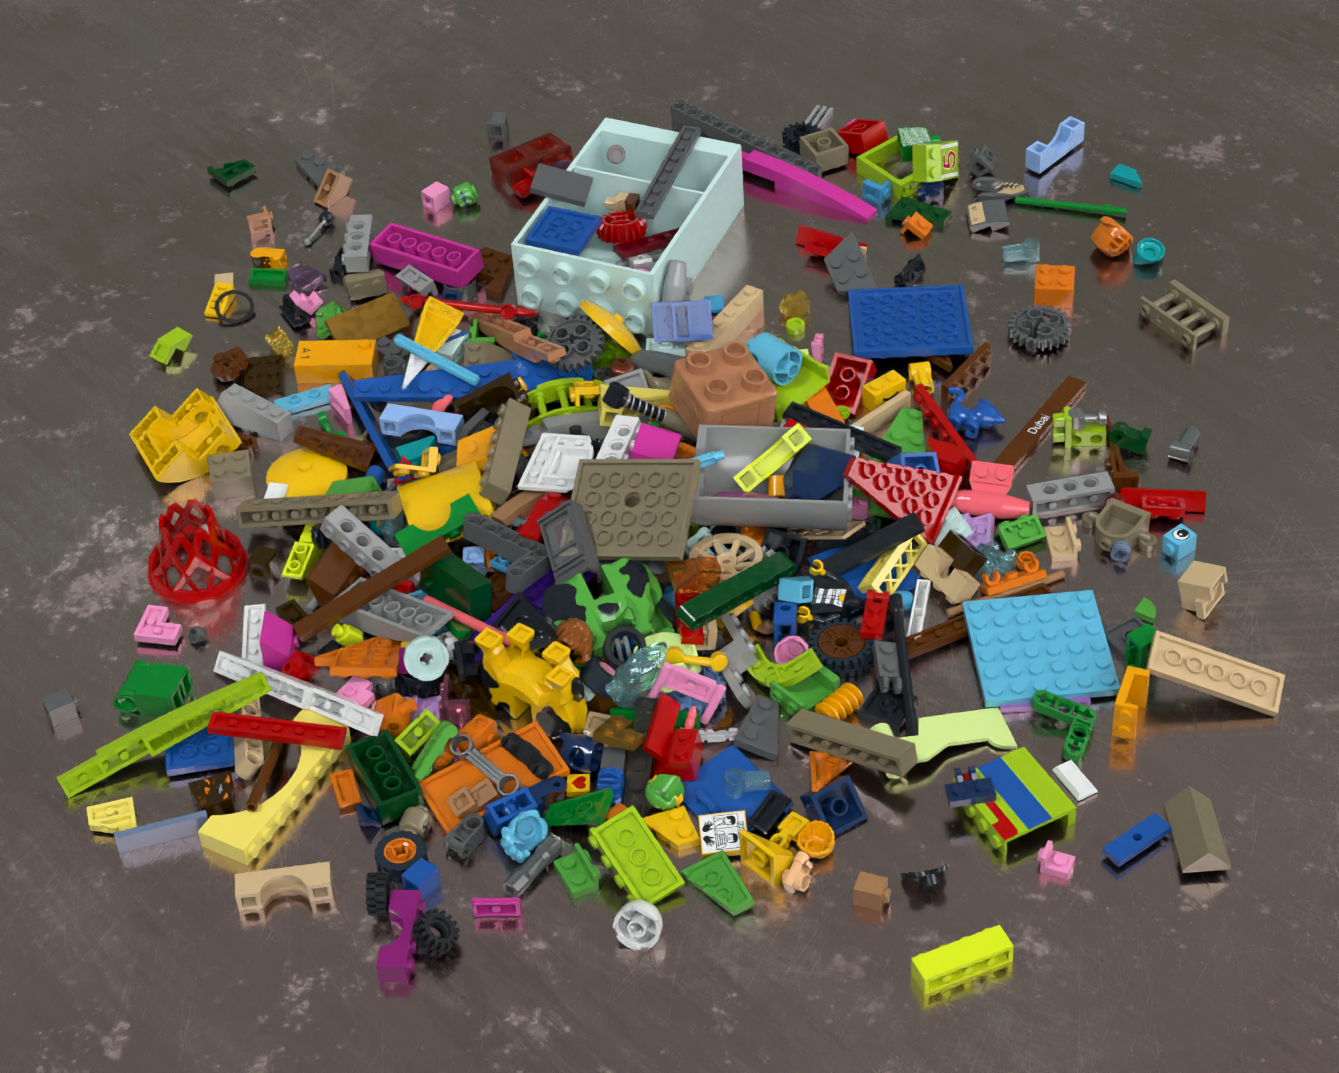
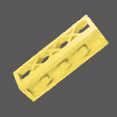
(882, 567)

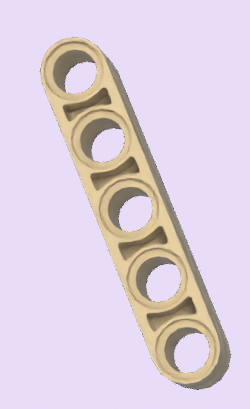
(248, 752)

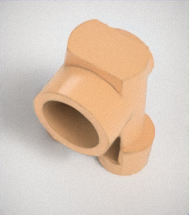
(798, 875)

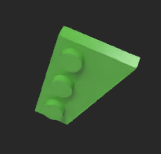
(720, 882)

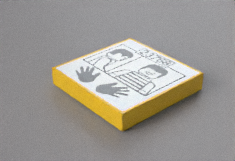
(721, 832)

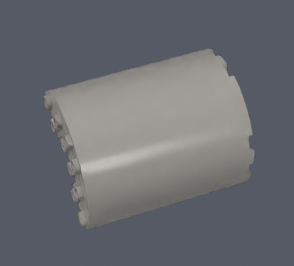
(743, 446)

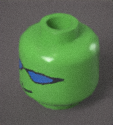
(465, 195)

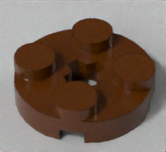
(228, 364)

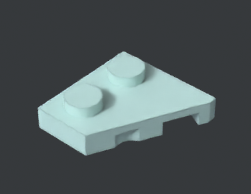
(955, 522)

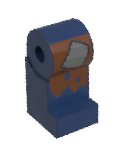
(548, 792)

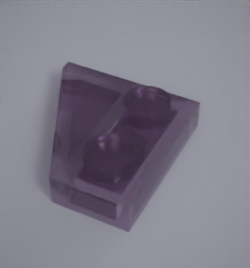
(305, 278)

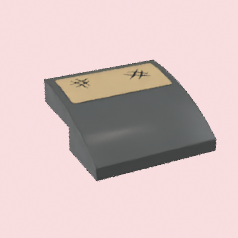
(986, 214)

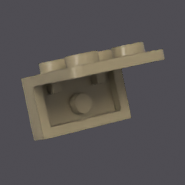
(366, 284)

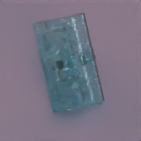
(392, 526)
(996, 559)

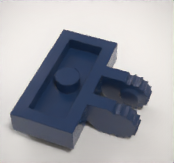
(969, 792)

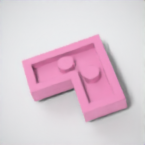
(154, 629)

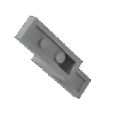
(740, 658)

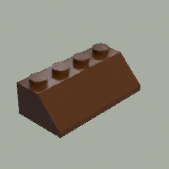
(333, 574)

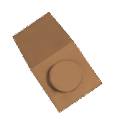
(332, 188)

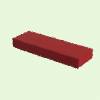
(661, 727)

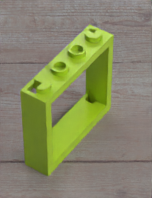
(867, 167)

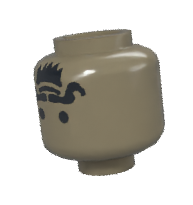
(416, 821)

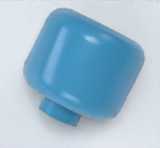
(907, 600)

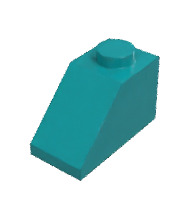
(413, 450)

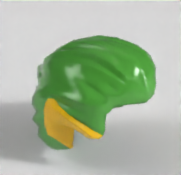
(665, 791)

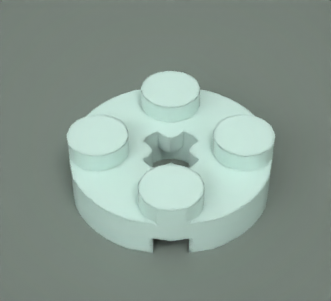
(436, 665)

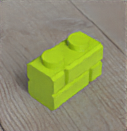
(417, 733)

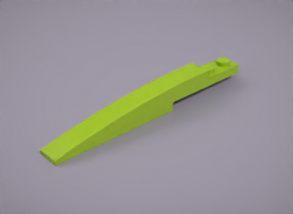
(162, 733)

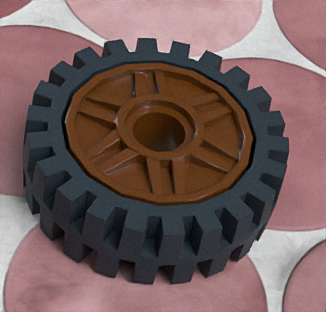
(841, 648)

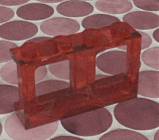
(529, 156)

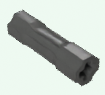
(521, 878)

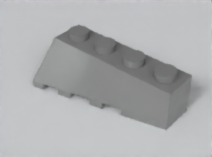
(255, 413)

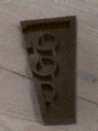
(473, 690)

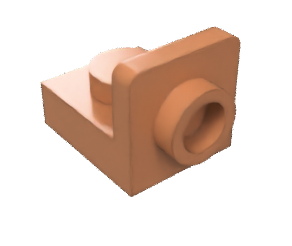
(260, 222)

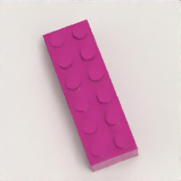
(432, 255)

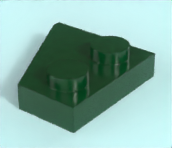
(232, 172)

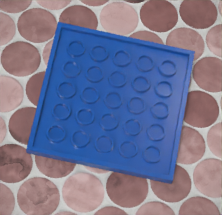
(910, 321)

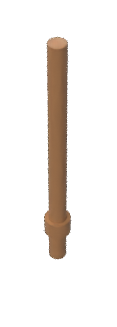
(1049, 579)

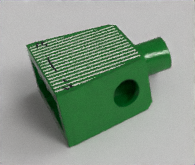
(913, 135)

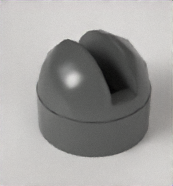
(197, 634)

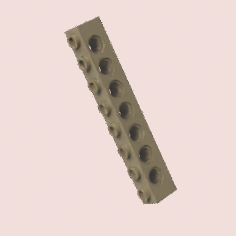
(314, 509)

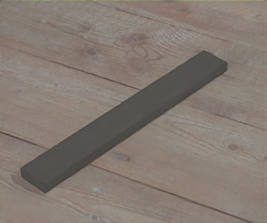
(668, 172)

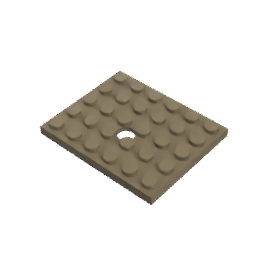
(656, 525)

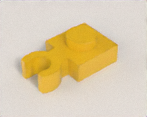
(789, 829)

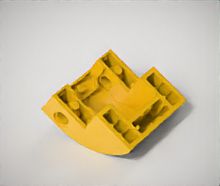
(180, 443)
(429, 499)

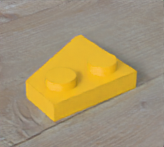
(674, 827)

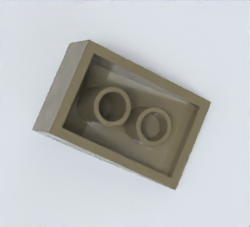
(484, 352)

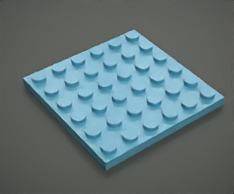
(1040, 645)

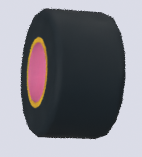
(597, 675)

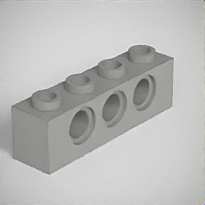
(357, 240)
(1069, 493)
(358, 541)

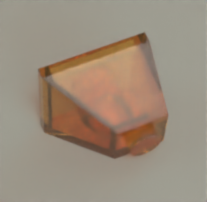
(694, 574)

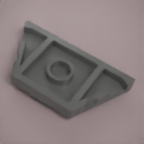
(848, 267)

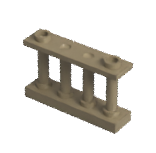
(1187, 301)

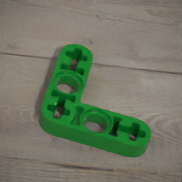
(1077, 722)

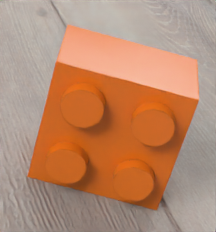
(1054, 286)

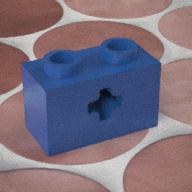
(501, 812)

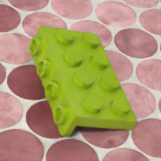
(635, 857)

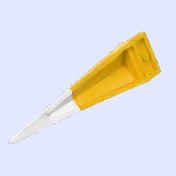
(434, 328)

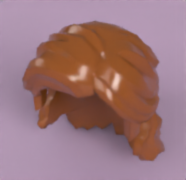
(578, 638)

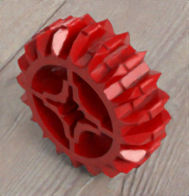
(621, 227)

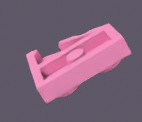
(817, 347)

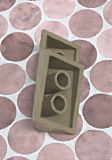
(1196, 832)

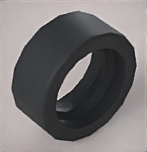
(622, 630)

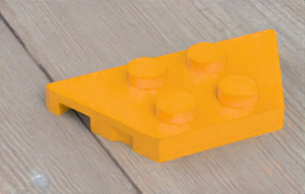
(475, 448)

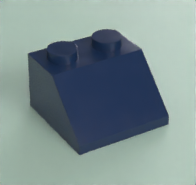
(835, 804)

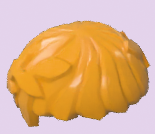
(816, 839)

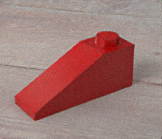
(548, 502)

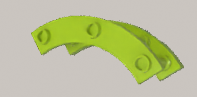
(553, 391)

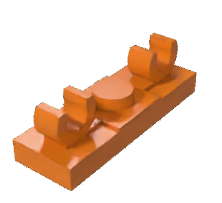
(1012, 578)

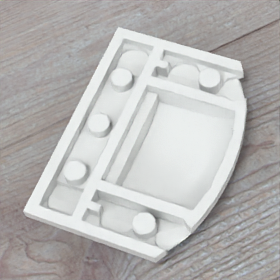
(555, 462)

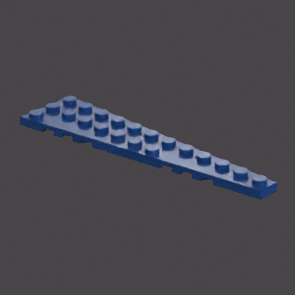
(436, 384)

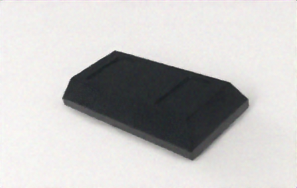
(769, 811)

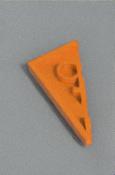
(824, 768)

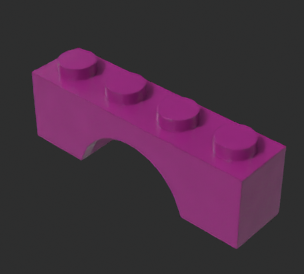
(396, 959)

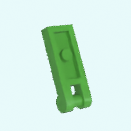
(433, 749)

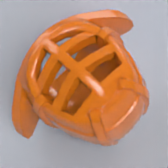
(1111, 237)

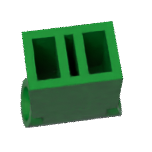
(154, 689)

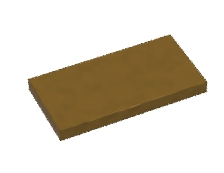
(369, 321)

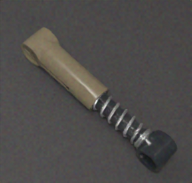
(619, 396)

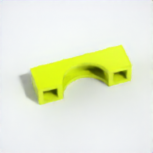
(773, 458)

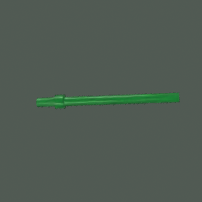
(1106, 209)

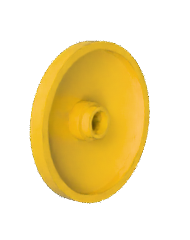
(611, 324)
(306, 472)

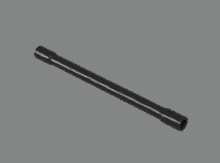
(897, 612)

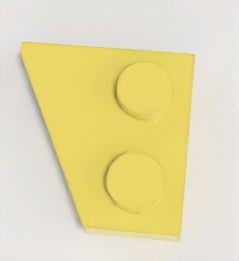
(112, 816)

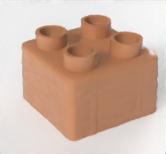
(722, 389)

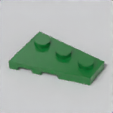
(581, 810)

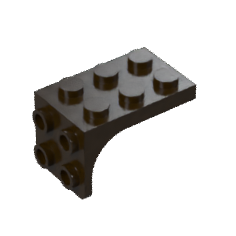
(491, 397)

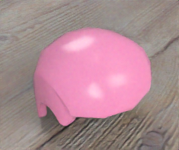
(789, 649)

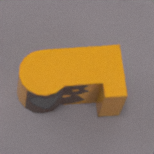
(269, 258)

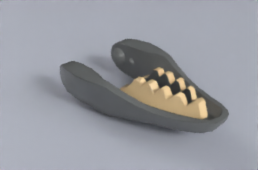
(999, 189)

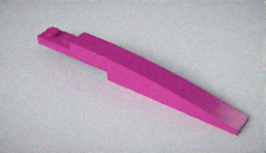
(805, 185)

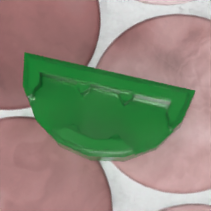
(457, 629)

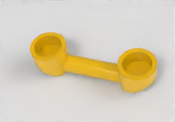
(717, 660)

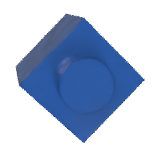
(421, 877)

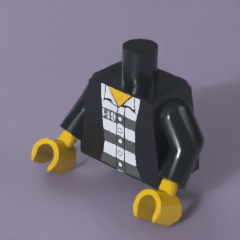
(830, 598)

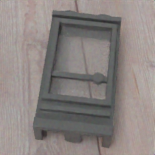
(568, 541)

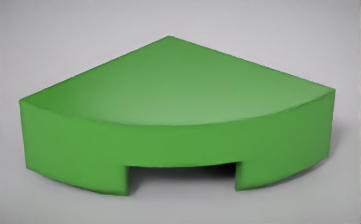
(1146, 611)

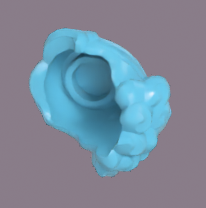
(523, 835)

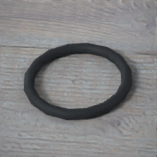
(233, 320)

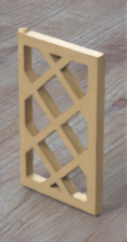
(816, 534)

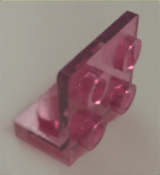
(455, 711)

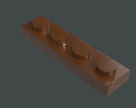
(967, 371)

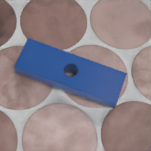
(1136, 839)

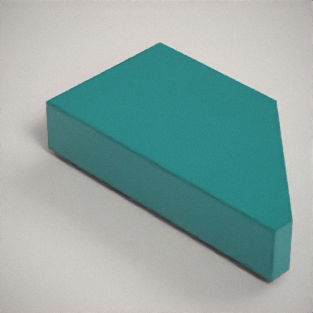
(1126, 175)

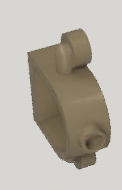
(1120, 523)

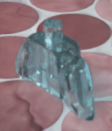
(636, 675)

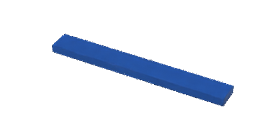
(370, 423)

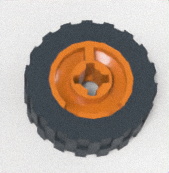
(398, 853)

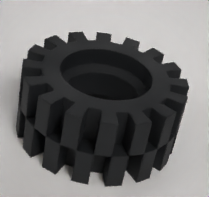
(377, 893)
(443, 925)

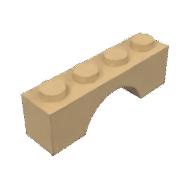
(256, 887)

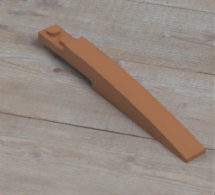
(518, 338)

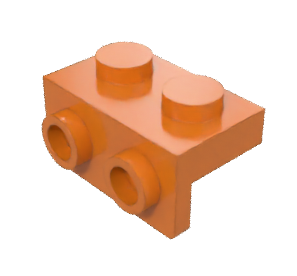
(482, 732)

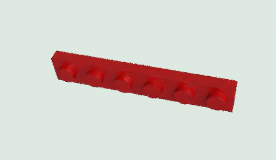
(277, 730)

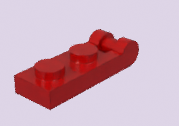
(875, 615)

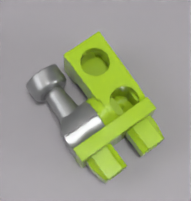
(1079, 427)

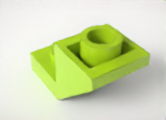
(168, 343)

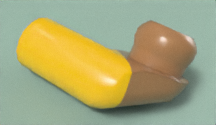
(759, 626)

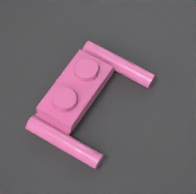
(691, 685)

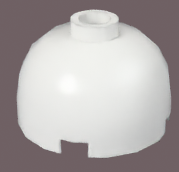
(638, 924)

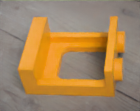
(1131, 695)

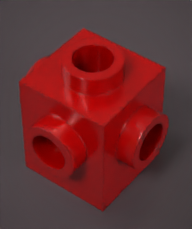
(301, 666)

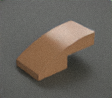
(474, 799)

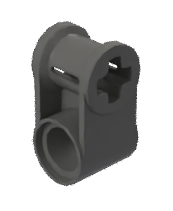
(466, 835)

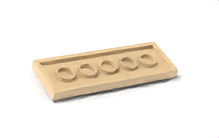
(1215, 673)

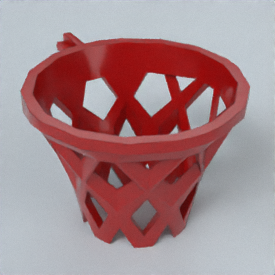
(183, 532)

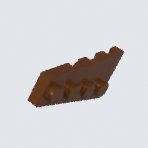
(340, 448)

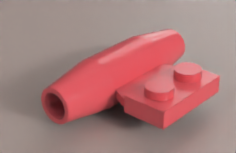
(988, 495)

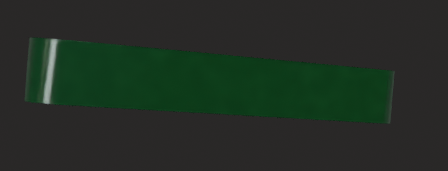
(735, 591)

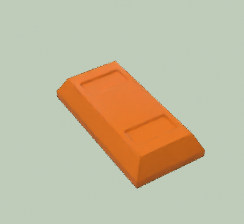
(345, 788)

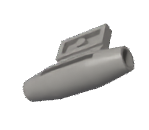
(676, 284)

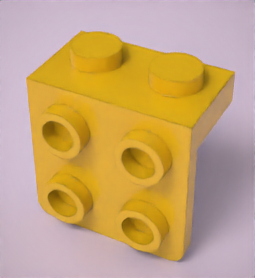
(429, 461)

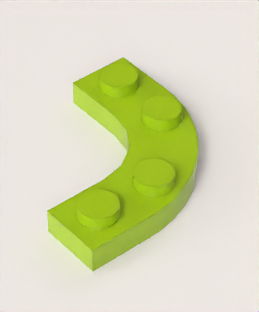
(787, 673)

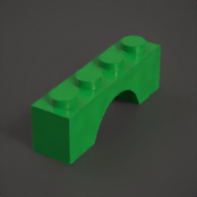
(413, 538)

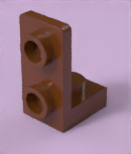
(1120, 479)

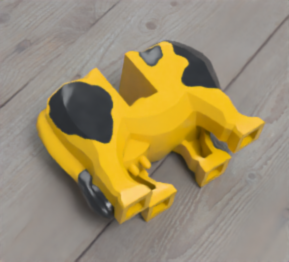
(520, 679)

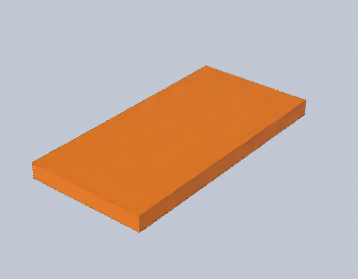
(464, 774)

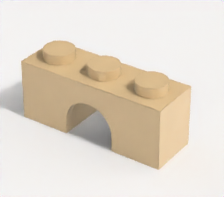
(935, 565)

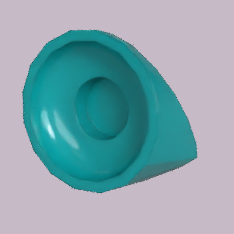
(1148, 251)

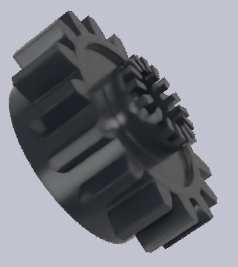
(792, 135)
(413, 686)

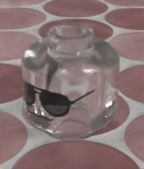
(381, 686)

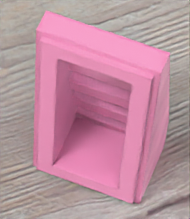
(340, 402)

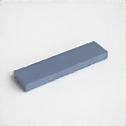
(160, 832)

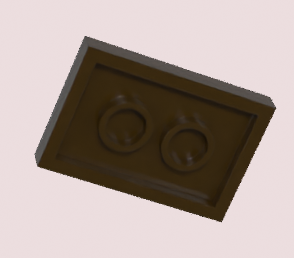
(265, 376)

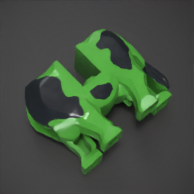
(630, 599)

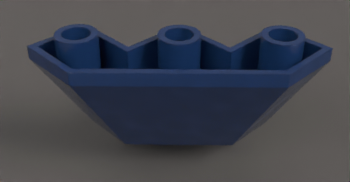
(815, 473)

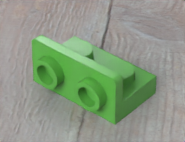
(1020, 532)
(577, 872)

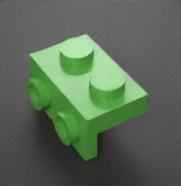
(325, 313)

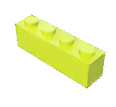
(961, 959)

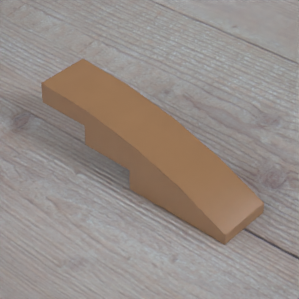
(518, 506)

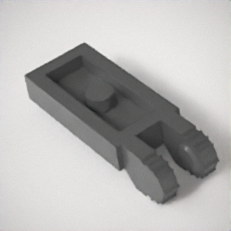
(887, 665)

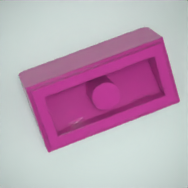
(496, 906)

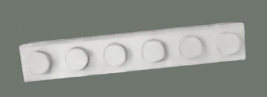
(919, 607)

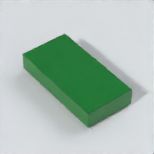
(268, 277)

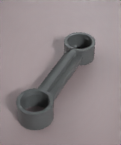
(483, 764)

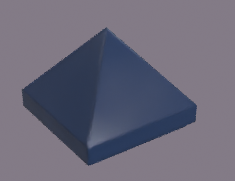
(451, 295)
(367, 817)

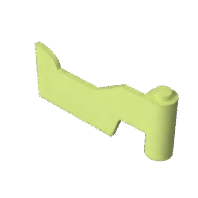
(956, 729)

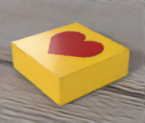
(578, 785)

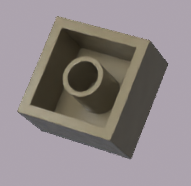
(824, 149)
(231, 474)

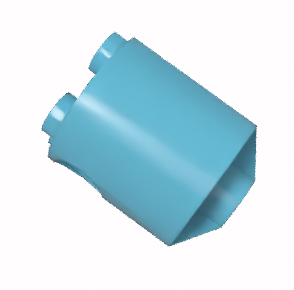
(775, 358)

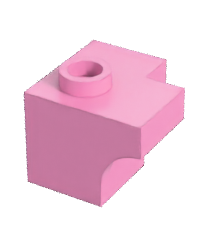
(358, 690)

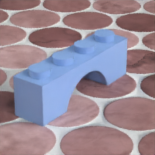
(1069, 135)
(401, 419)

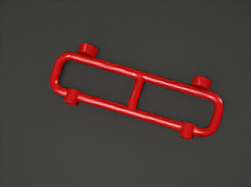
(507, 311)

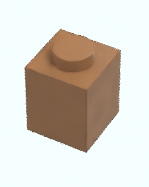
(871, 891)

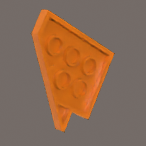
(364, 659)

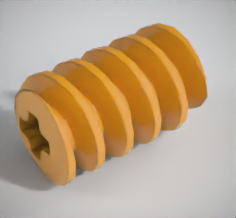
(840, 702)

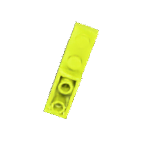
(302, 556)

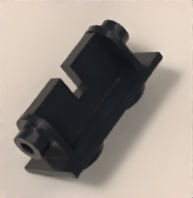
(910, 272)
(292, 312)

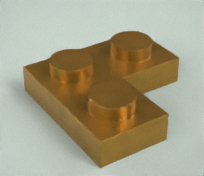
(619, 733)

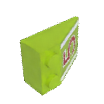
(935, 161)

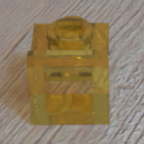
(795, 304)
(280, 342)

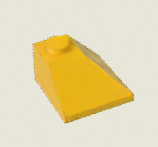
(764, 857)

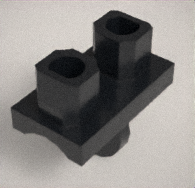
(464, 658)

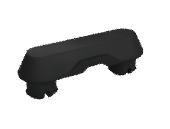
(528, 754)

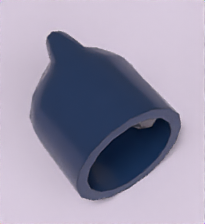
(581, 753)

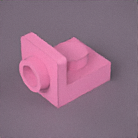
(308, 304)
(1055, 862)

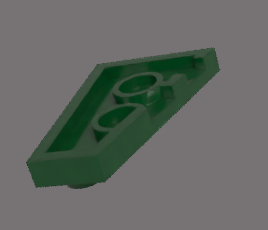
(906, 206)

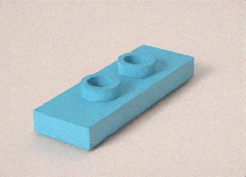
(305, 400)

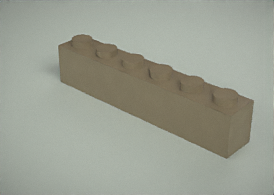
(504, 451)
(852, 742)

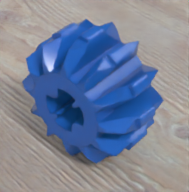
(612, 778)

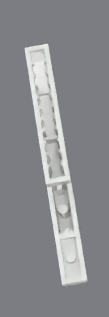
(303, 694)

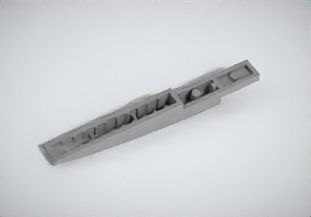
(560, 425)

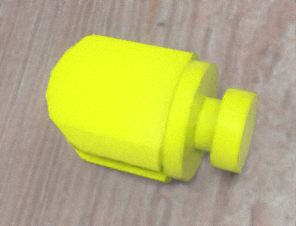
(347, 634)

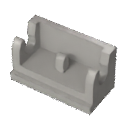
(417, 281)

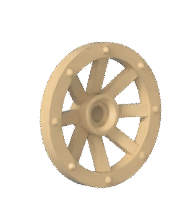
(727, 560)

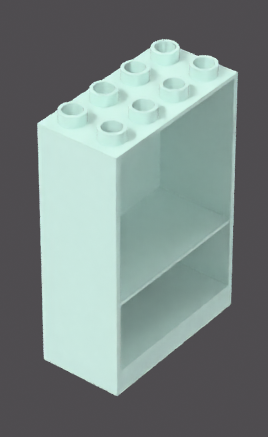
(699, 202)

